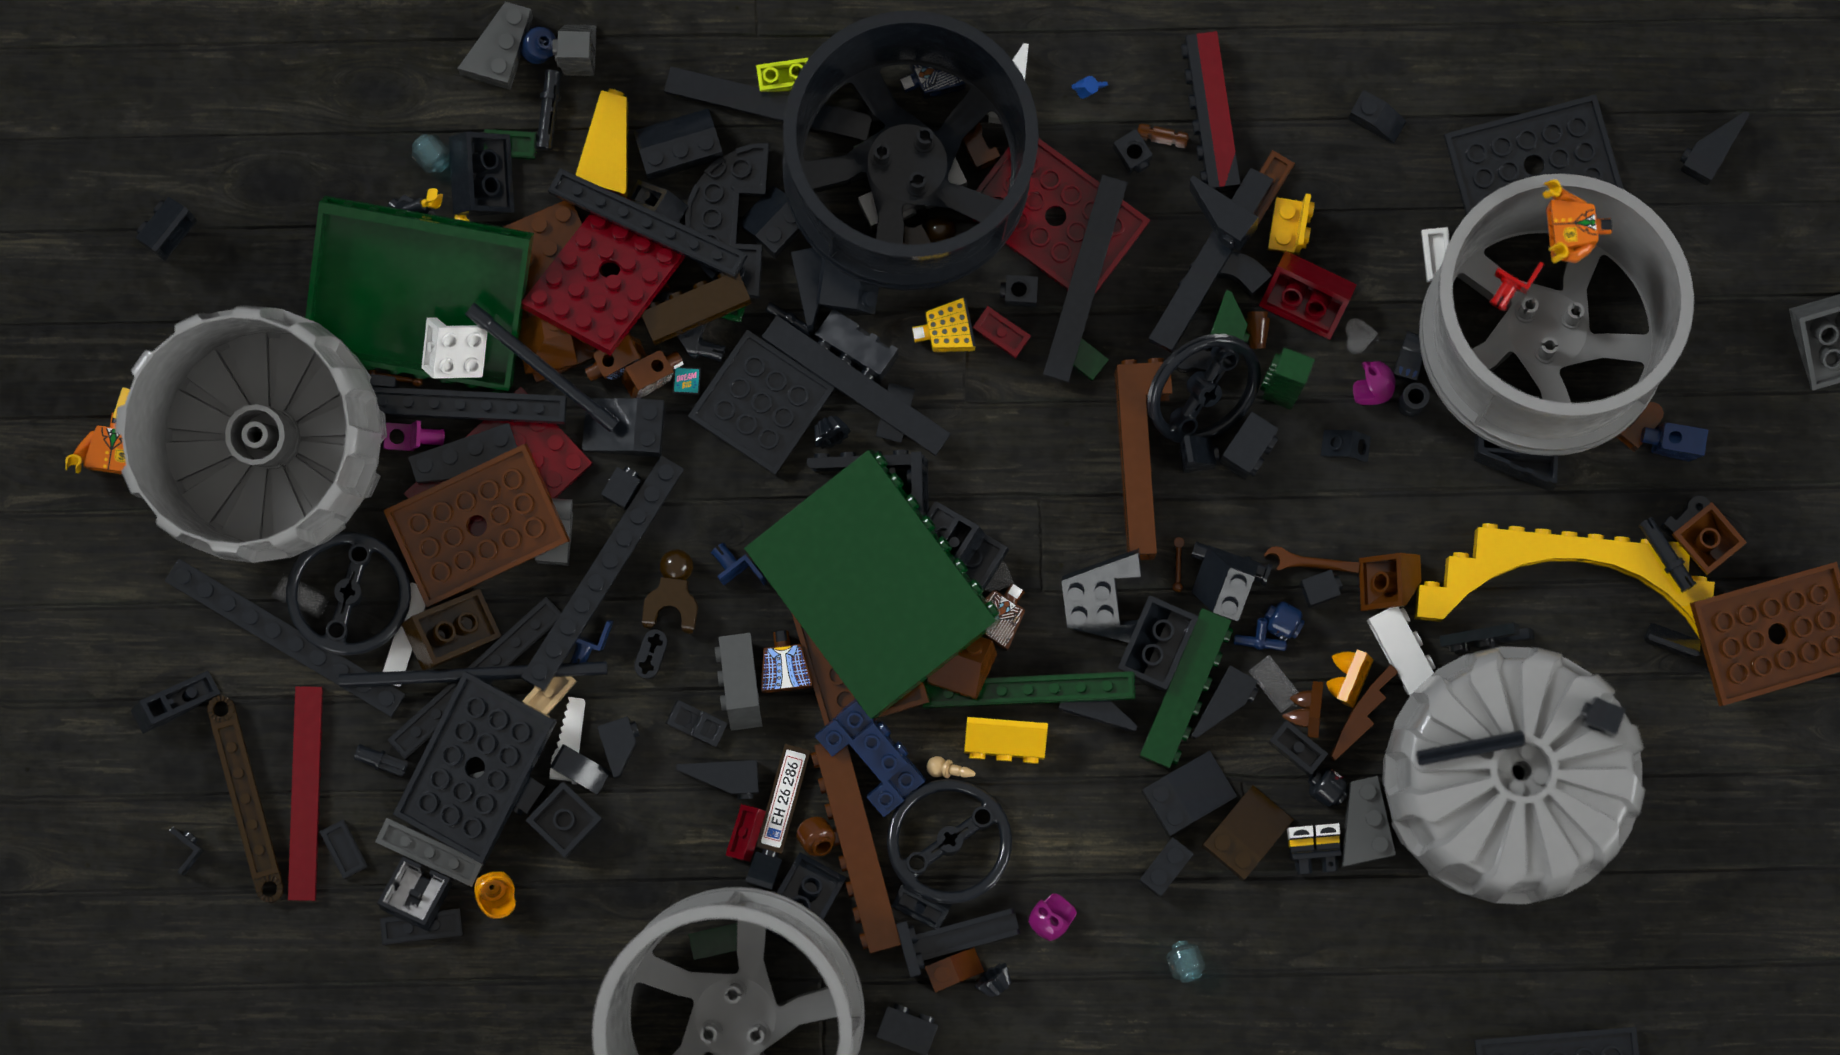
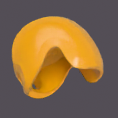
(498, 900)

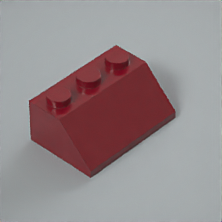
(1307, 295)

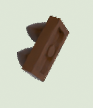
(1311, 706)

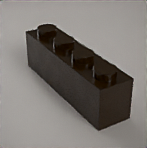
(695, 307)

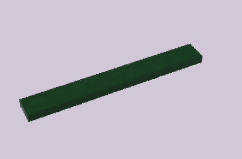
(1040, 690)

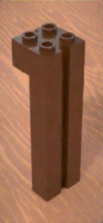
(1132, 390)

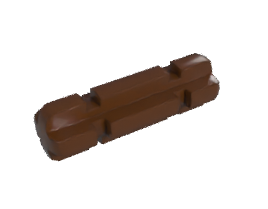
(1163, 135)

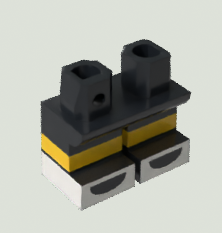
(1326, 847)

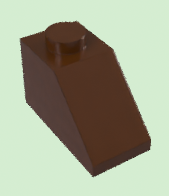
(954, 969)

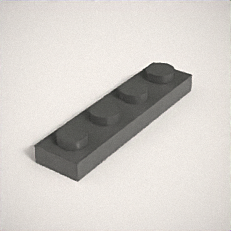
(429, 852)

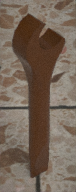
(1290, 560)

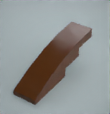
(1358, 721)

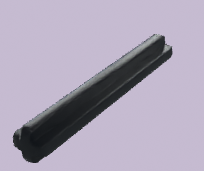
(1470, 748)

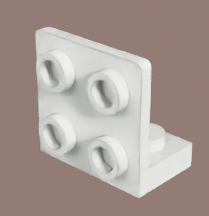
(453, 350)

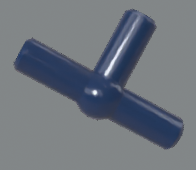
(1260, 641)

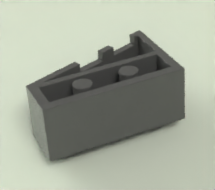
(576, 50)
(497, 51)
(739, 681)
(1366, 824)

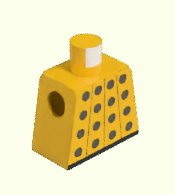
(947, 328)

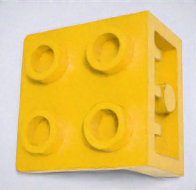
(1289, 225)

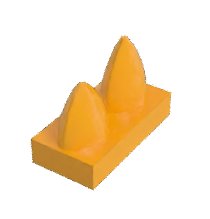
(1356, 667)

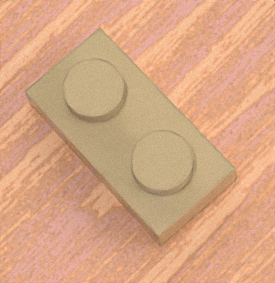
(554, 693)

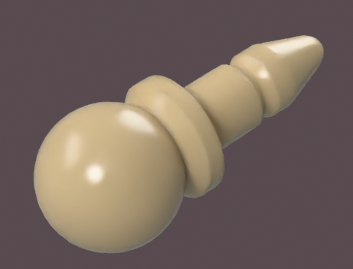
(940, 767)

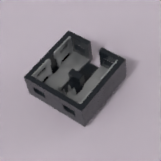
(413, 895)

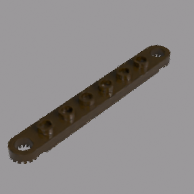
(245, 799)

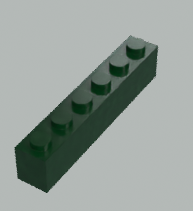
(1286, 378)
(1185, 689)

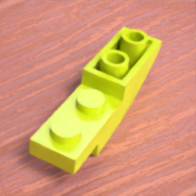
(779, 75)

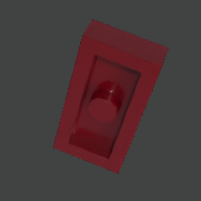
(1001, 332)
(745, 833)

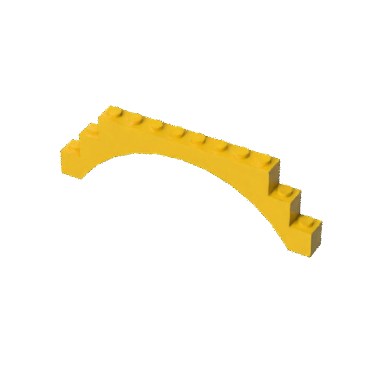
(1505, 550)

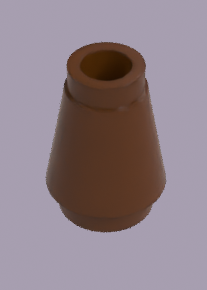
(1258, 328)

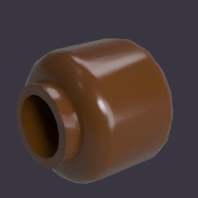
(816, 836)

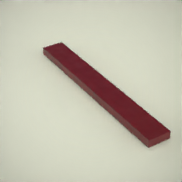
(305, 793)

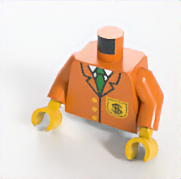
(1572, 224)
(99, 451)

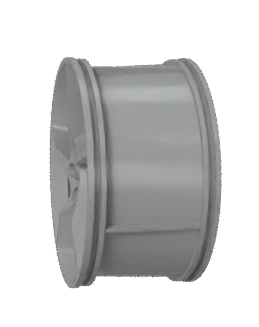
(1551, 325)
(734, 1010)

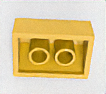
(1005, 739)

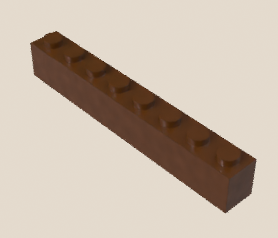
(858, 849)

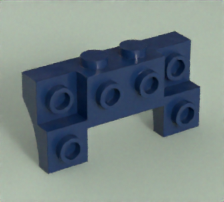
(877, 750)

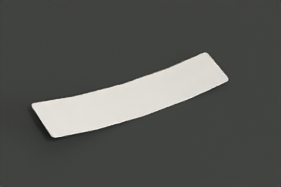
(400, 647)

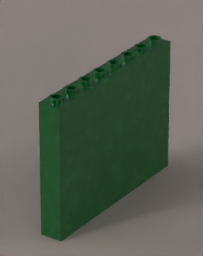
(393, 268)
(873, 583)

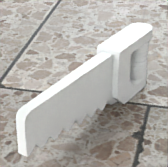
(571, 732)

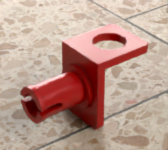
(1510, 286)

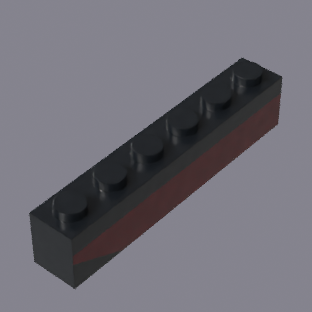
(1211, 111)

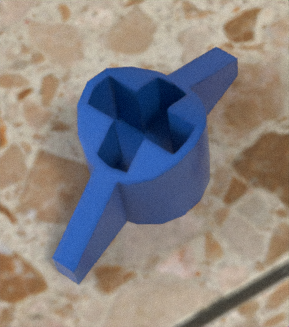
(1087, 86)

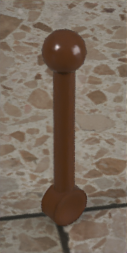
(415, 381)
(1177, 586)

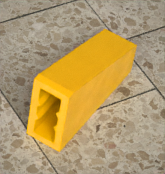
(606, 146)

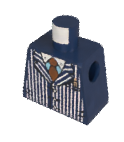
(931, 81)

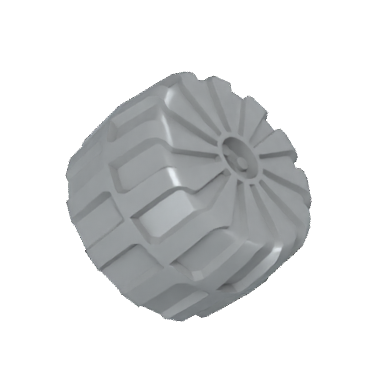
(198, 423)
(1471, 815)

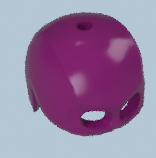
(1378, 384)
(1052, 917)

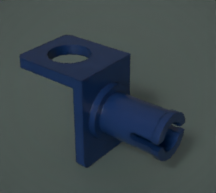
(732, 565)
(585, 645)

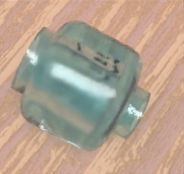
(430, 153)
(1185, 961)

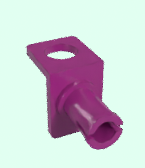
(413, 436)

